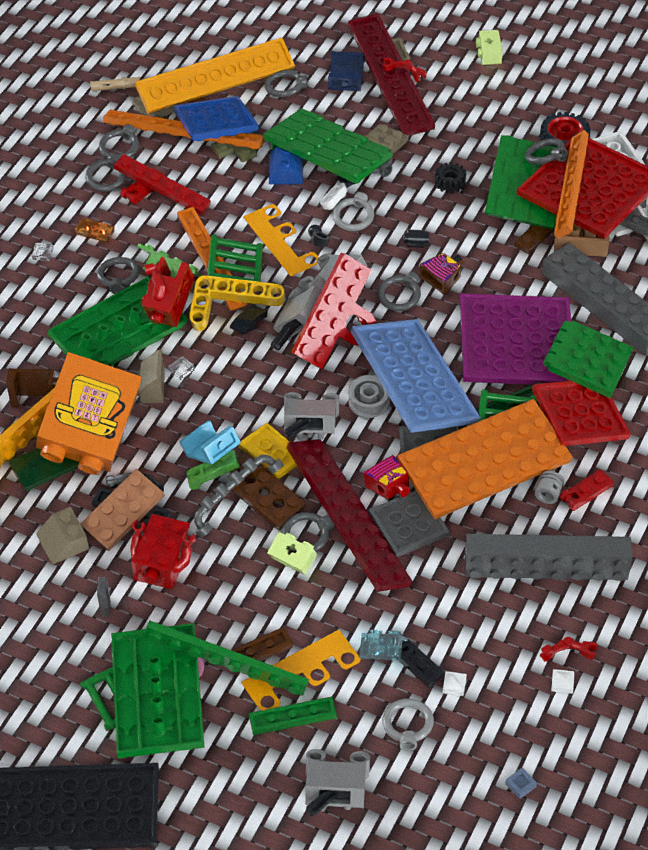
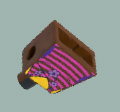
(441, 271)

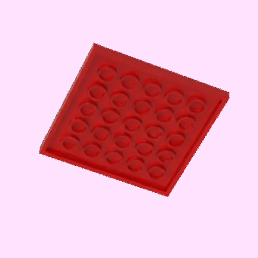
(608, 189)

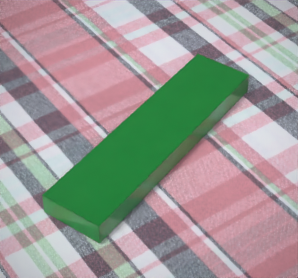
(292, 715)

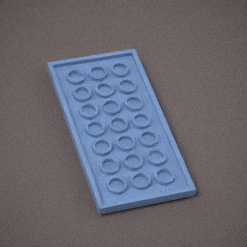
(415, 375)

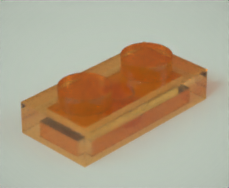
(94, 230)

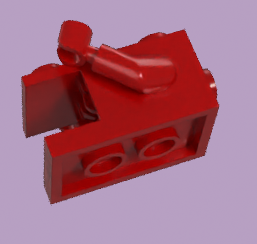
(166, 294)
(160, 551)

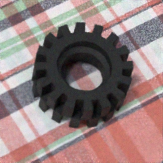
(450, 171)

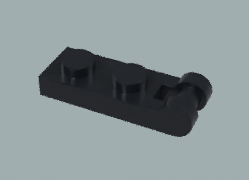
(420, 664)

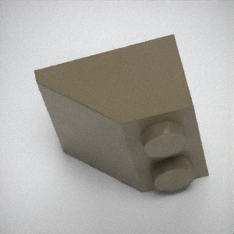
(153, 379)
(62, 536)

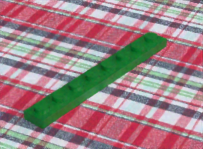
(221, 656)

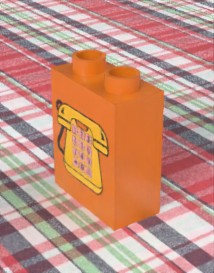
(87, 414)

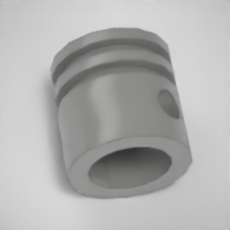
(550, 485)

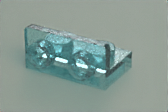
(381, 646)

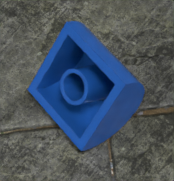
(285, 167)

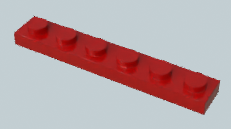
(162, 184)

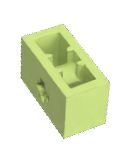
(489, 47)
(299, 561)

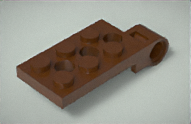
(277, 493)

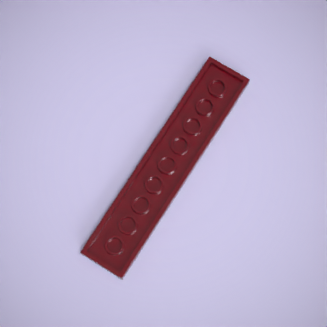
(396, 84)
(349, 515)

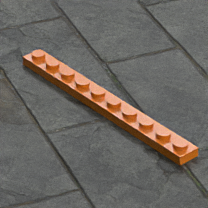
(176, 128)

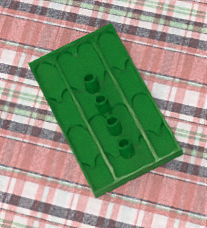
(328, 145)
(508, 175)
(112, 328)
(155, 695)

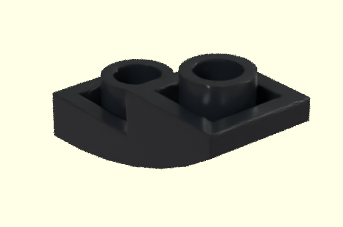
(247, 319)

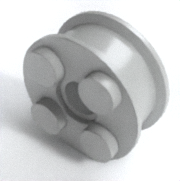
(368, 397)

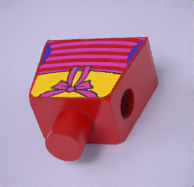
(387, 478)

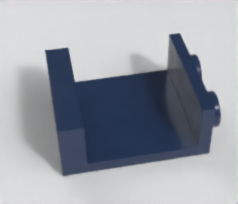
(346, 71)

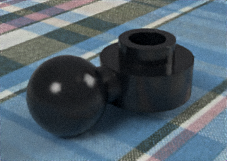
(317, 237)

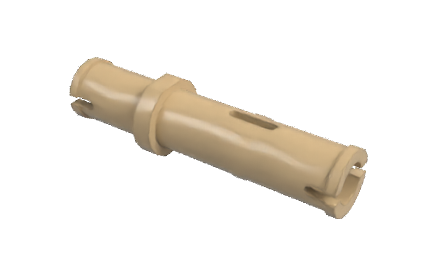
(115, 84)

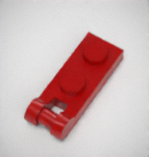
(136, 191)
(586, 490)

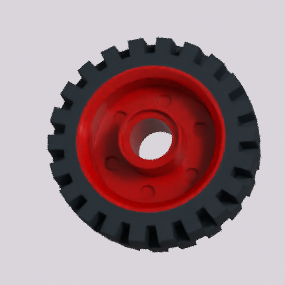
(563, 127)

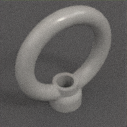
(359, 201)
(408, 739)

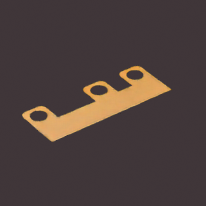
(274, 240)
(305, 661)

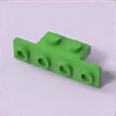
(173, 264)

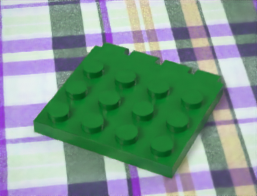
(588, 357)

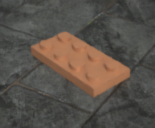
(119, 510)

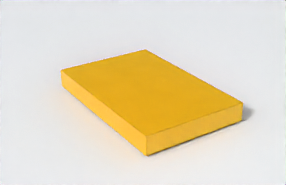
(271, 443)

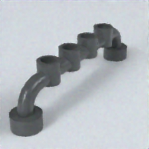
(222, 490)

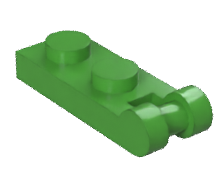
(207, 472)

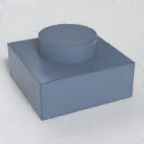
(521, 783)

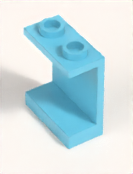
(207, 445)

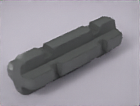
(111, 481)

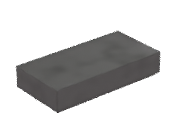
(103, 597)

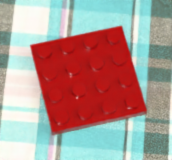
(580, 413)

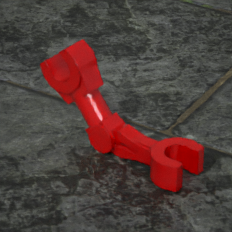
(389, 64)
(568, 643)

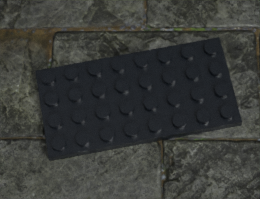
(79, 806)

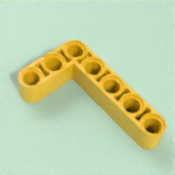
(230, 294)

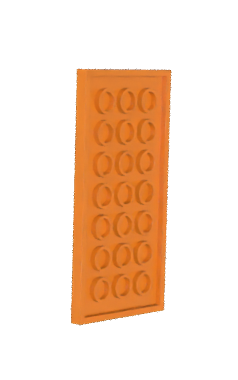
(484, 458)

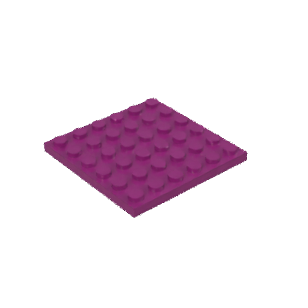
(510, 337)

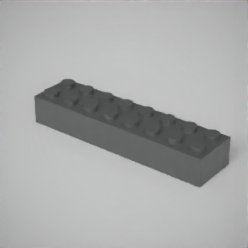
(599, 294)
(548, 557)

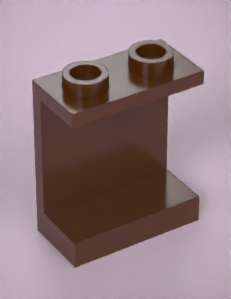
(29, 383)

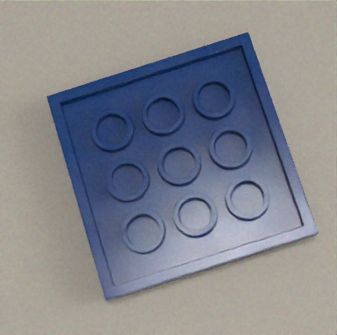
(216, 118)

